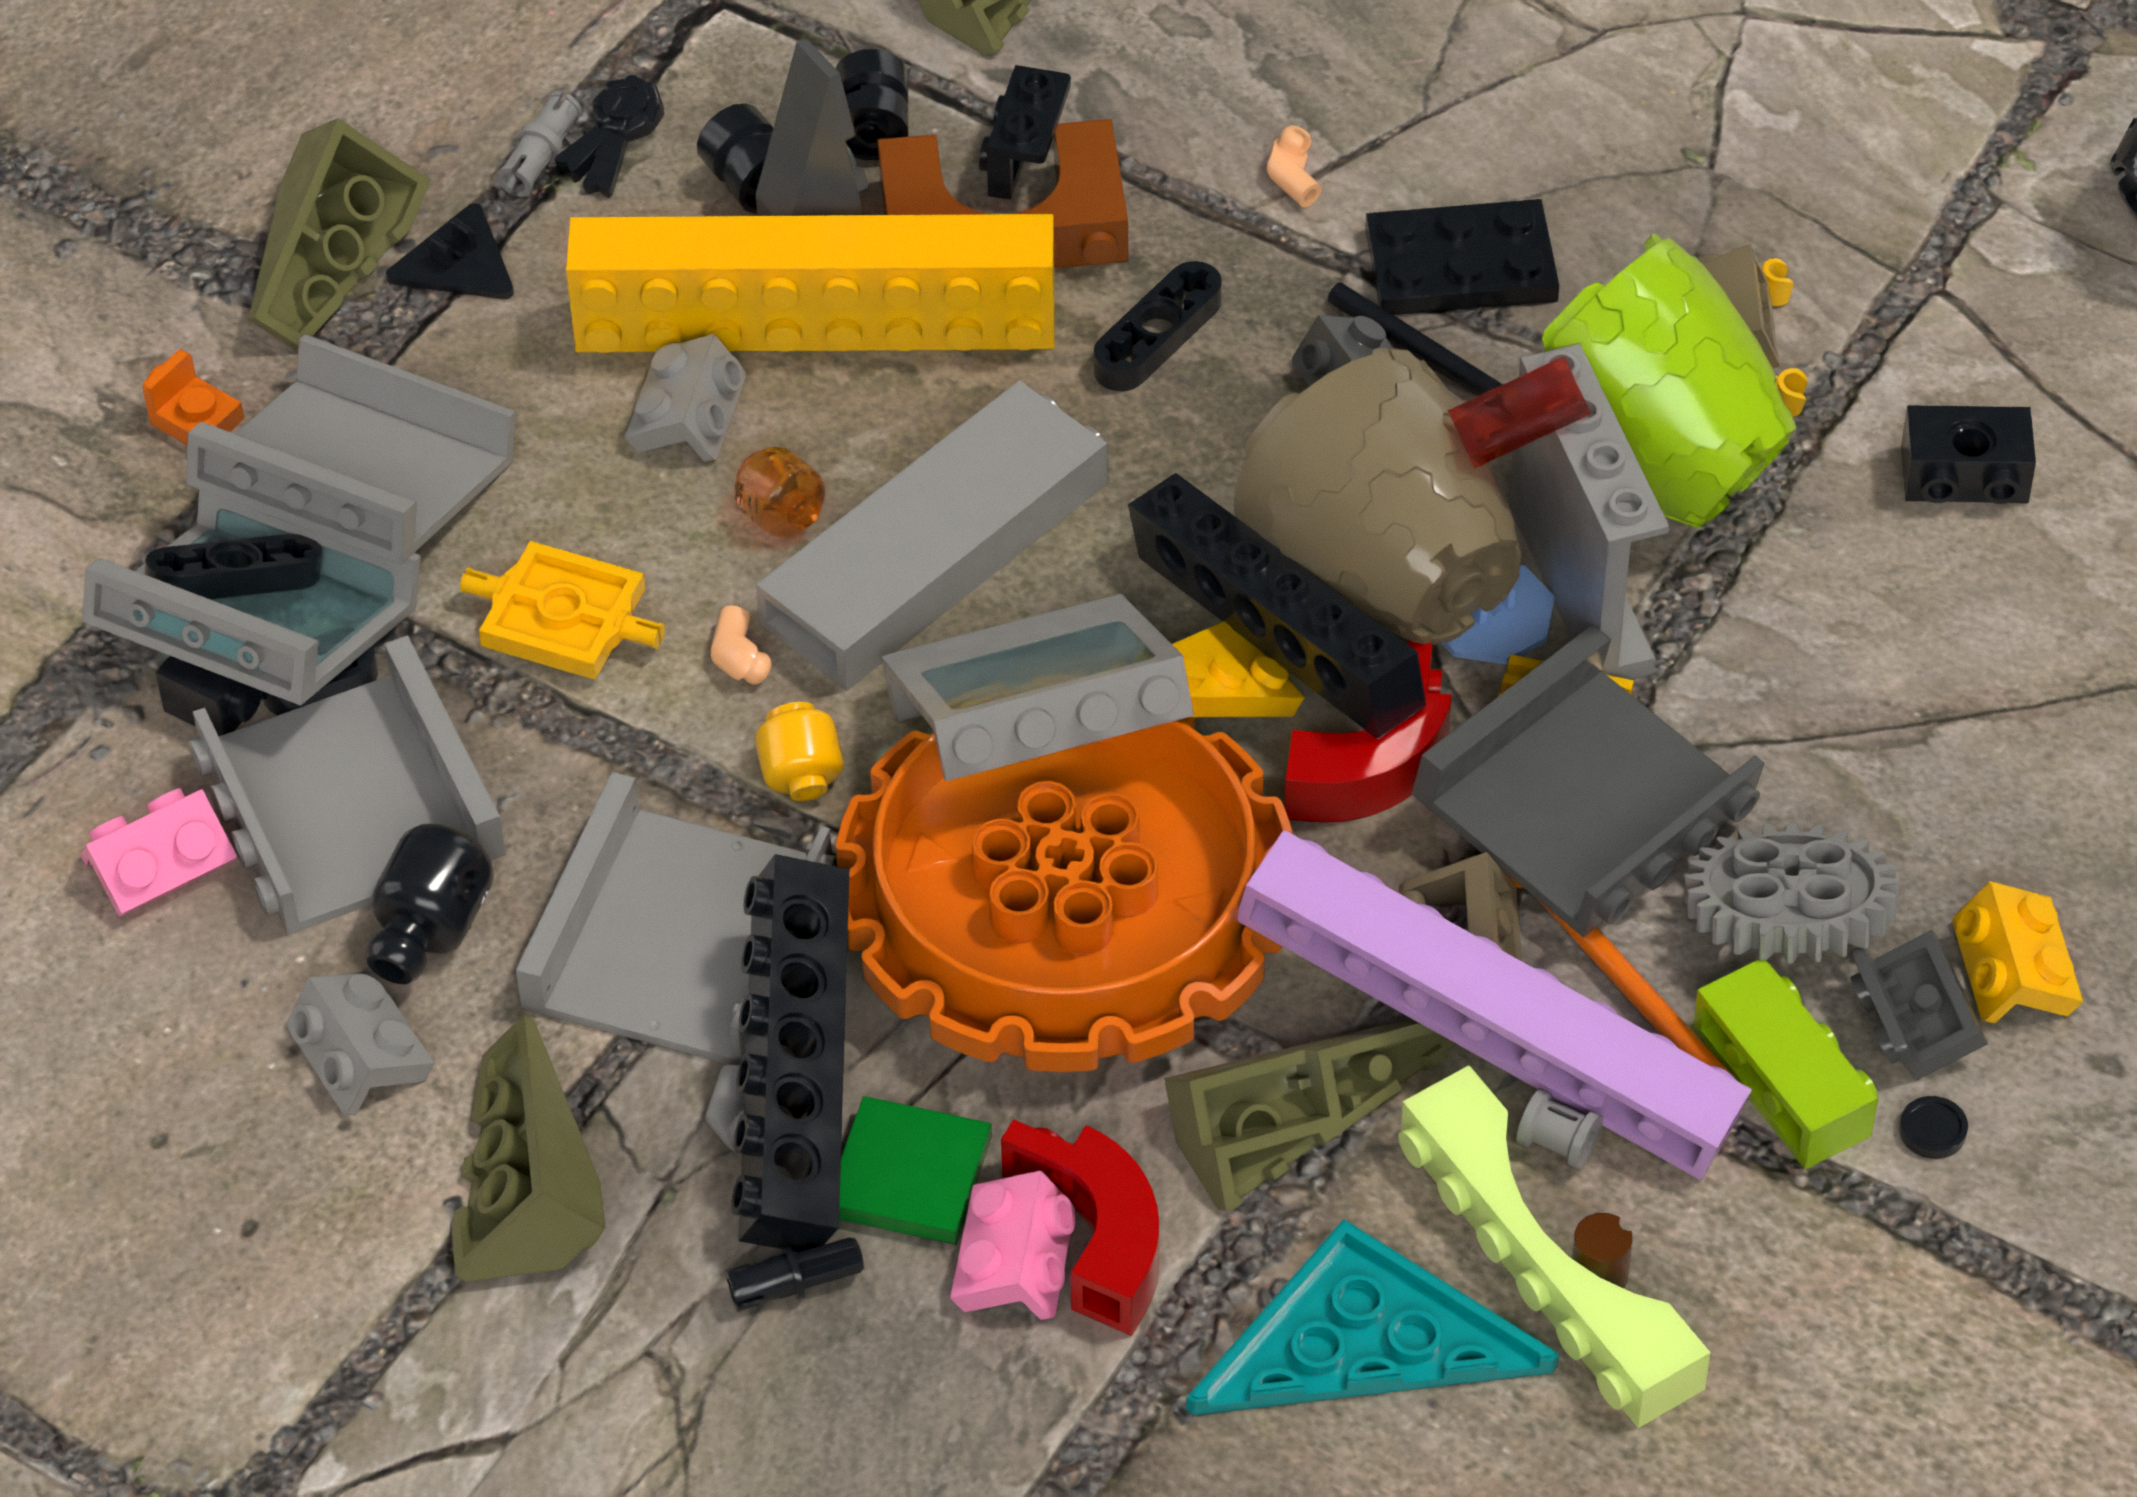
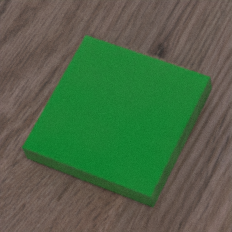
(911, 1169)

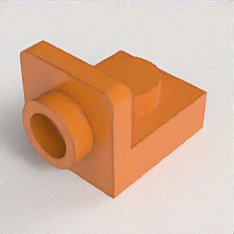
(181, 400)

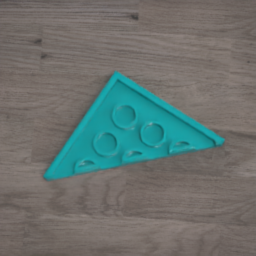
(1362, 1326)

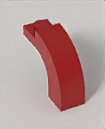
(1355, 773)
(1111, 1192)

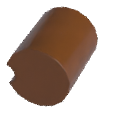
(1603, 1247)

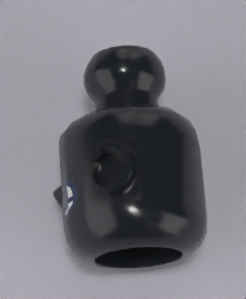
(426, 899)

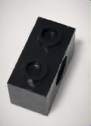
(1968, 454)

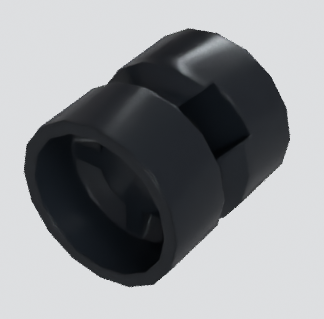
(876, 99)
(735, 150)

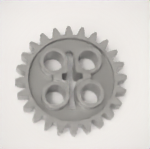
(1791, 892)

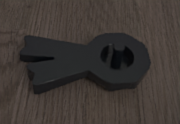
(622, 113)

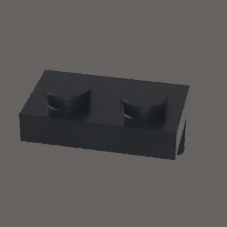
(1022, 126)

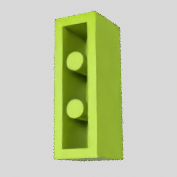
(1788, 1061)

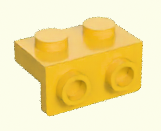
(2015, 953)

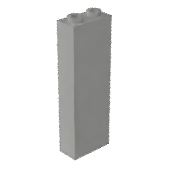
(932, 534)

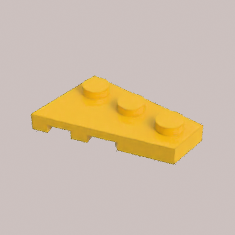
(1235, 677)

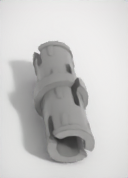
(539, 143)

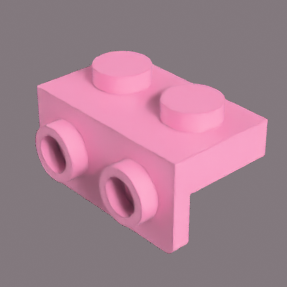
(159, 851)
(1014, 1245)

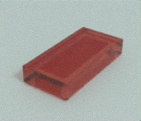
(1519, 412)

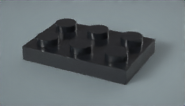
(1462, 257)

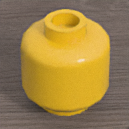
(799, 751)

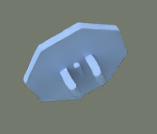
(1512, 627)

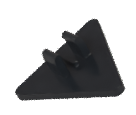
(456, 259)

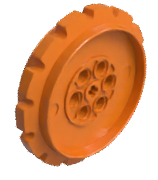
(1121, 880)

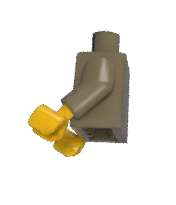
(1753, 294)

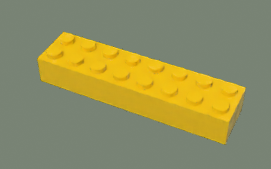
(813, 282)

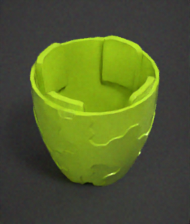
(1680, 379)

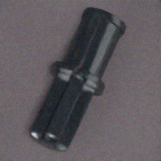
(793, 1272)

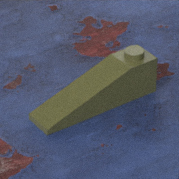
(330, 226)
(530, 1172)

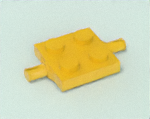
(562, 609)

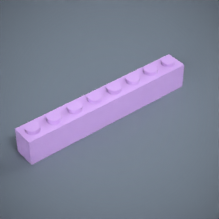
(1492, 1003)

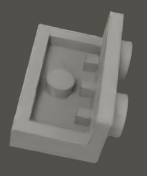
(687, 397)
(356, 1037)

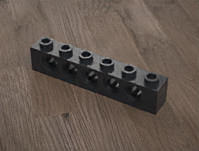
(1278, 605)
(813, 904)

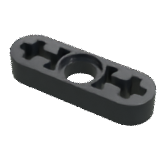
(1151, 348)
(239, 565)

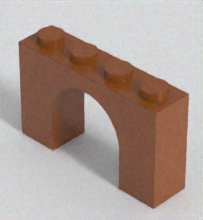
(1085, 204)

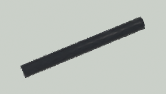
(1414, 341)

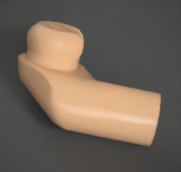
(1287, 166)
(736, 653)

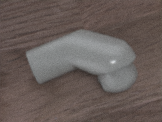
(725, 1105)

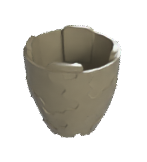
(1382, 497)

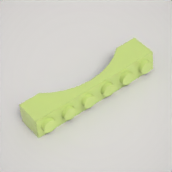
(1630, 1342)

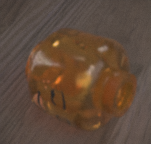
(777, 489)

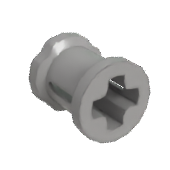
(1559, 1128)

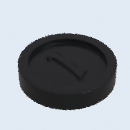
(1933, 1127)

